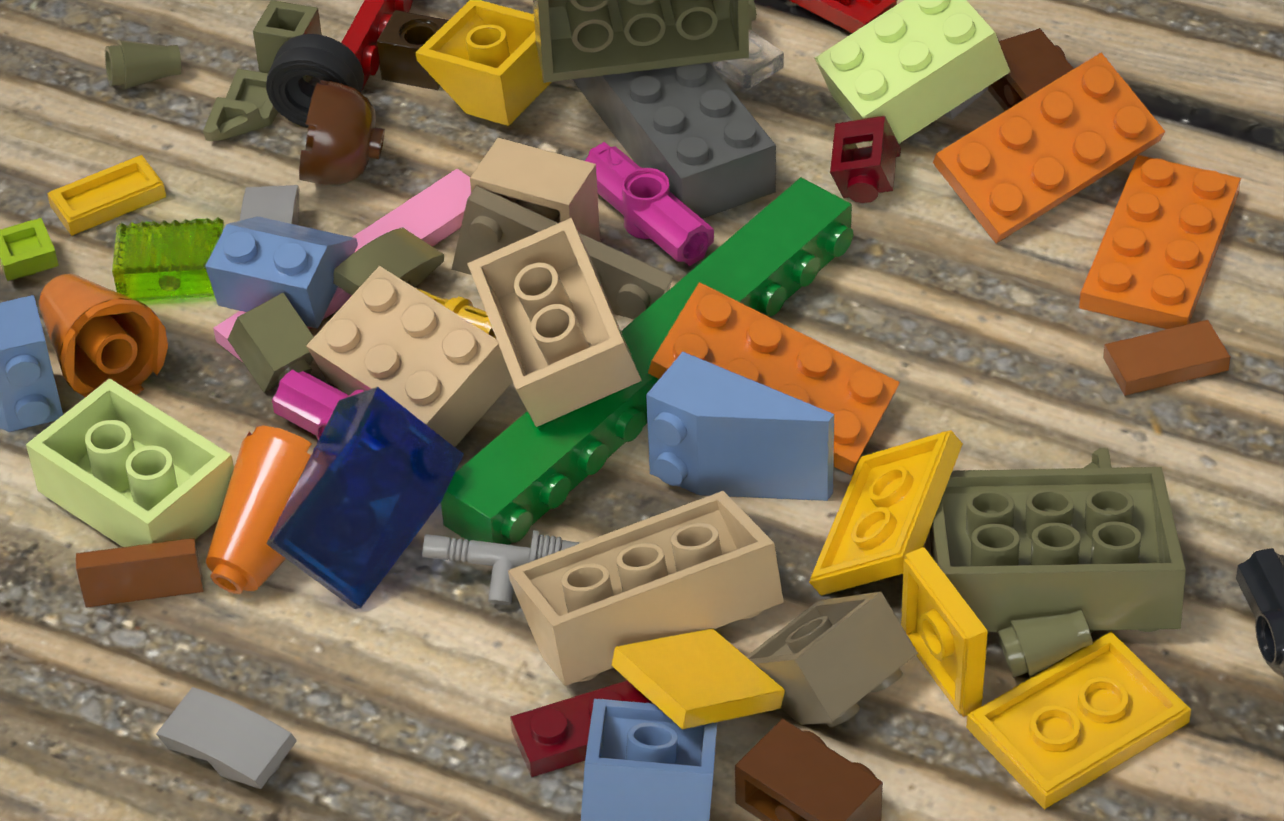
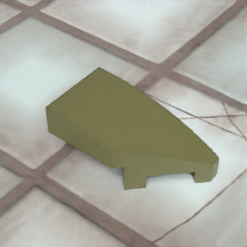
(243, 109)

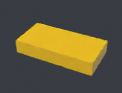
(106, 195)

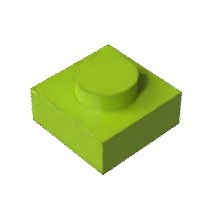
(26, 249)

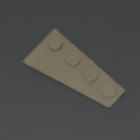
(496, 222)

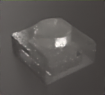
(762, 63)

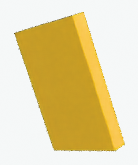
(886, 512)
(1078, 719)

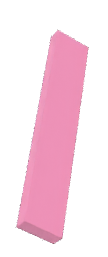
(428, 215)

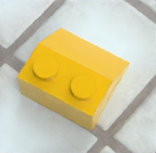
(486, 61)

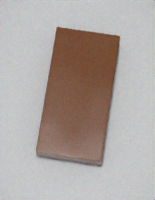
(1166, 357)
(139, 572)

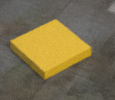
(944, 631)
(697, 678)

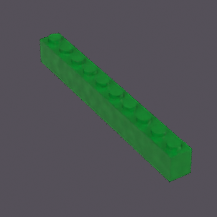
(536, 467)

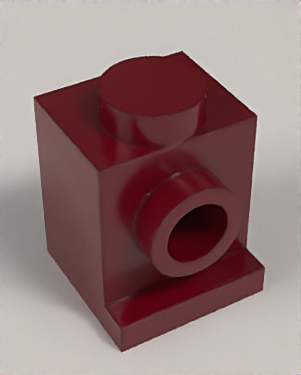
(864, 170)

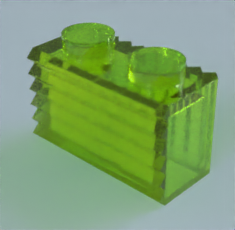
(165, 258)

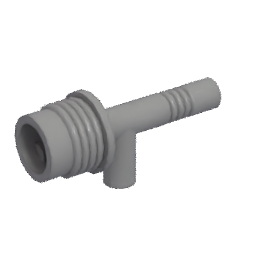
(500, 556)

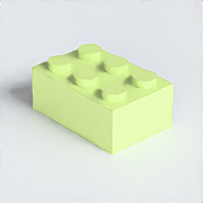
(913, 64)
(130, 469)

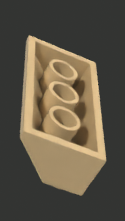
(647, 583)

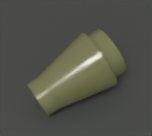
(140, 63)
(1043, 641)

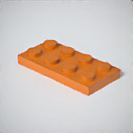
(1048, 147)
(1160, 243)
(784, 360)

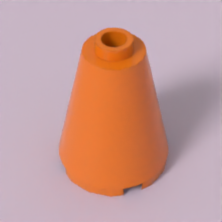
(101, 334)
(256, 496)

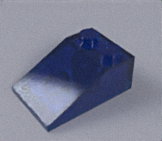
(363, 495)

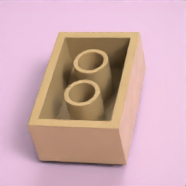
(553, 322)
(414, 353)

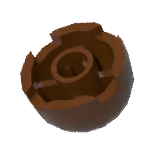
(339, 135)

